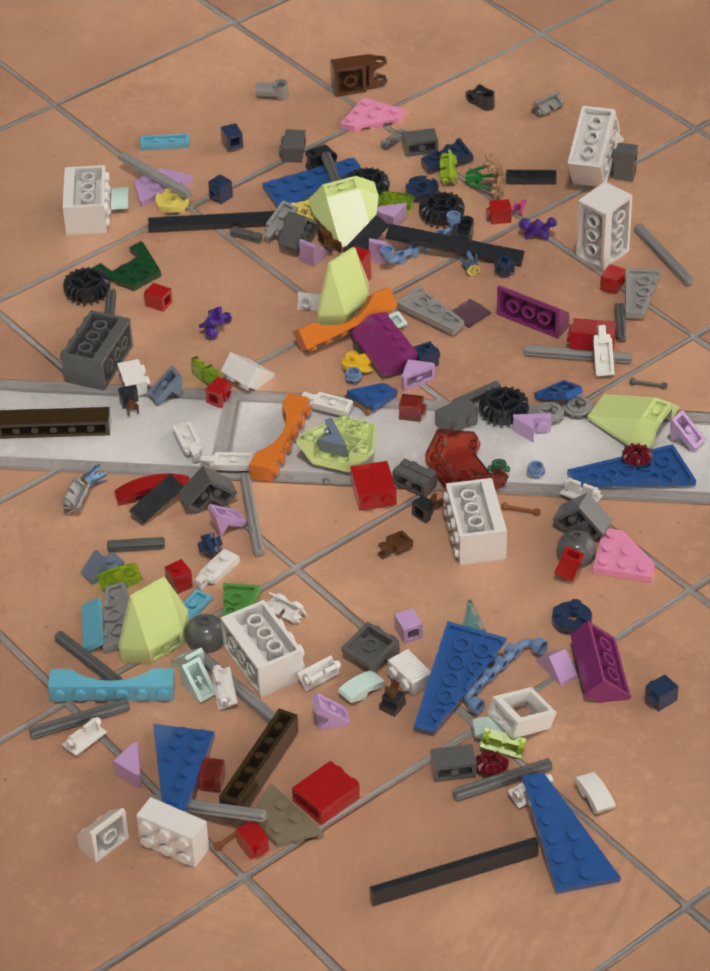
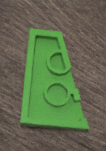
(239, 596)

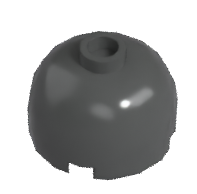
(579, 541)
(204, 632)

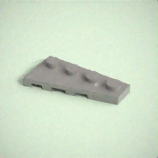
(639, 290)
(427, 309)
(115, 609)

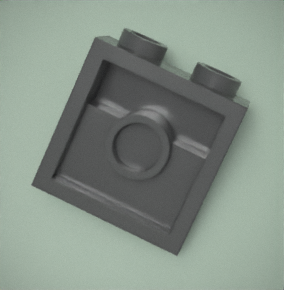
(371, 646)

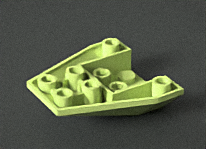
(345, 207)
(343, 289)
(632, 417)
(356, 434)
(153, 624)

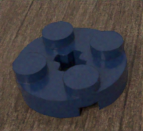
(421, 186)
(573, 608)

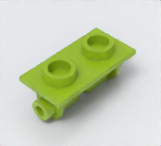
(450, 173)
(497, 740)

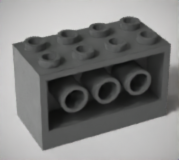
(96, 349)

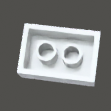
(172, 832)

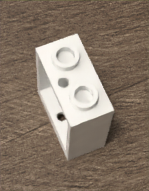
(503, 707)

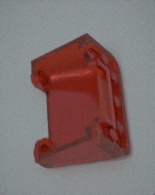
(455, 458)

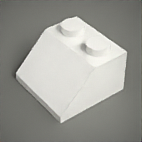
(246, 372)
(104, 834)

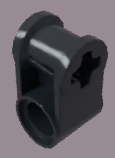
(481, 97)
(314, 156)
(464, 228)

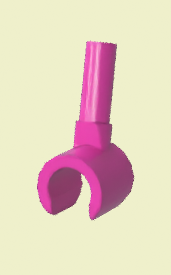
(519, 207)

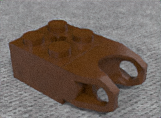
(356, 74)

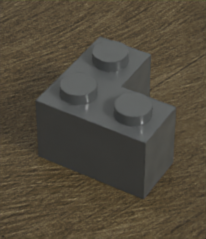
(296, 227)
(207, 486)
(584, 514)

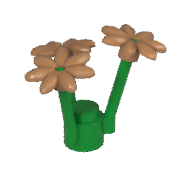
(474, 177)

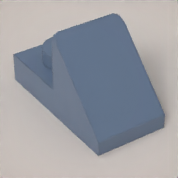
(169, 382)
(333, 441)
(99, 564)

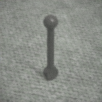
(663, 385)

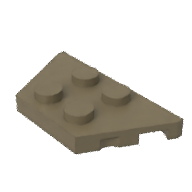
(284, 820)

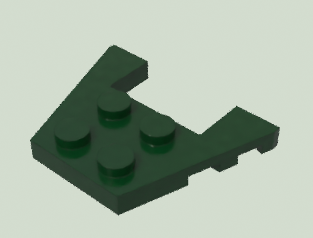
(135, 272)

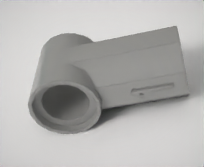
(276, 89)

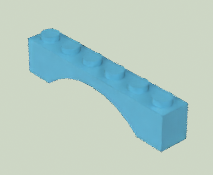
(153, 685)

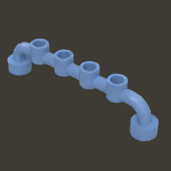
(387, 251)
(499, 663)

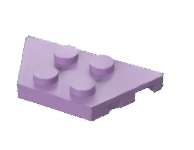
(148, 188)

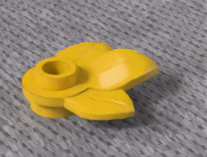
(353, 359)

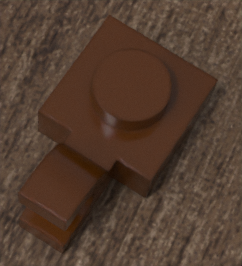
(326, 239)
(398, 542)

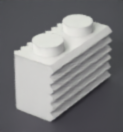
(133, 374)
(408, 672)

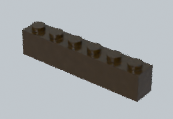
(55, 422)
(261, 760)

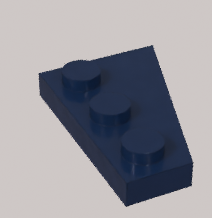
(432, 161)

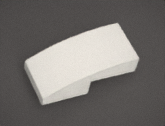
(596, 792)

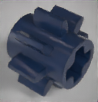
(504, 266)
(210, 544)

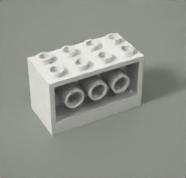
(593, 146)
(86, 200)
(603, 225)
(475, 521)
(262, 648)

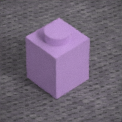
(408, 626)

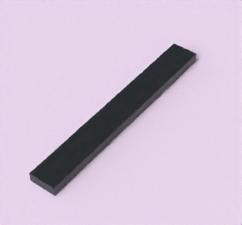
(208, 221)
(452, 244)
(454, 871)

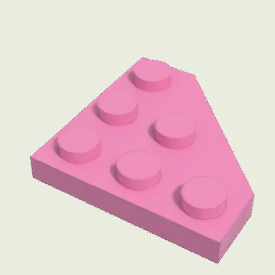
(371, 114)
(622, 558)

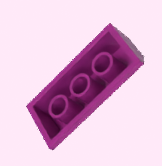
(531, 312)
(384, 344)
(599, 664)

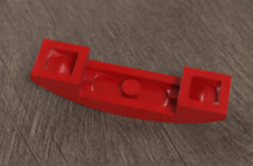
(142, 486)

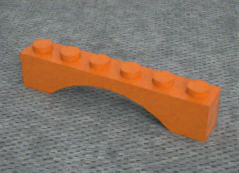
(313, 334)
(267, 462)

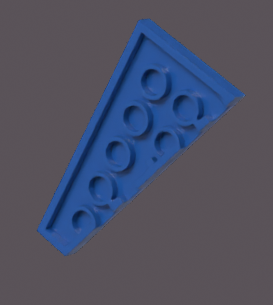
(304, 184)
(664, 469)
(458, 664)
(179, 761)
(568, 848)

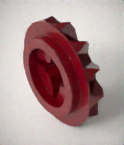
(633, 458)
(497, 764)

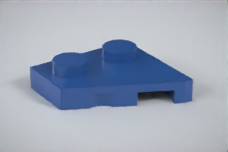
(559, 391)
(373, 395)

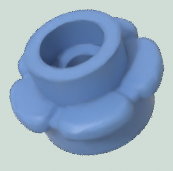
(353, 374)
(535, 469)

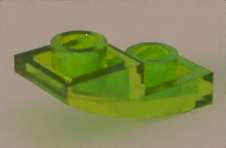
(392, 197)
(203, 372)
(128, 573)

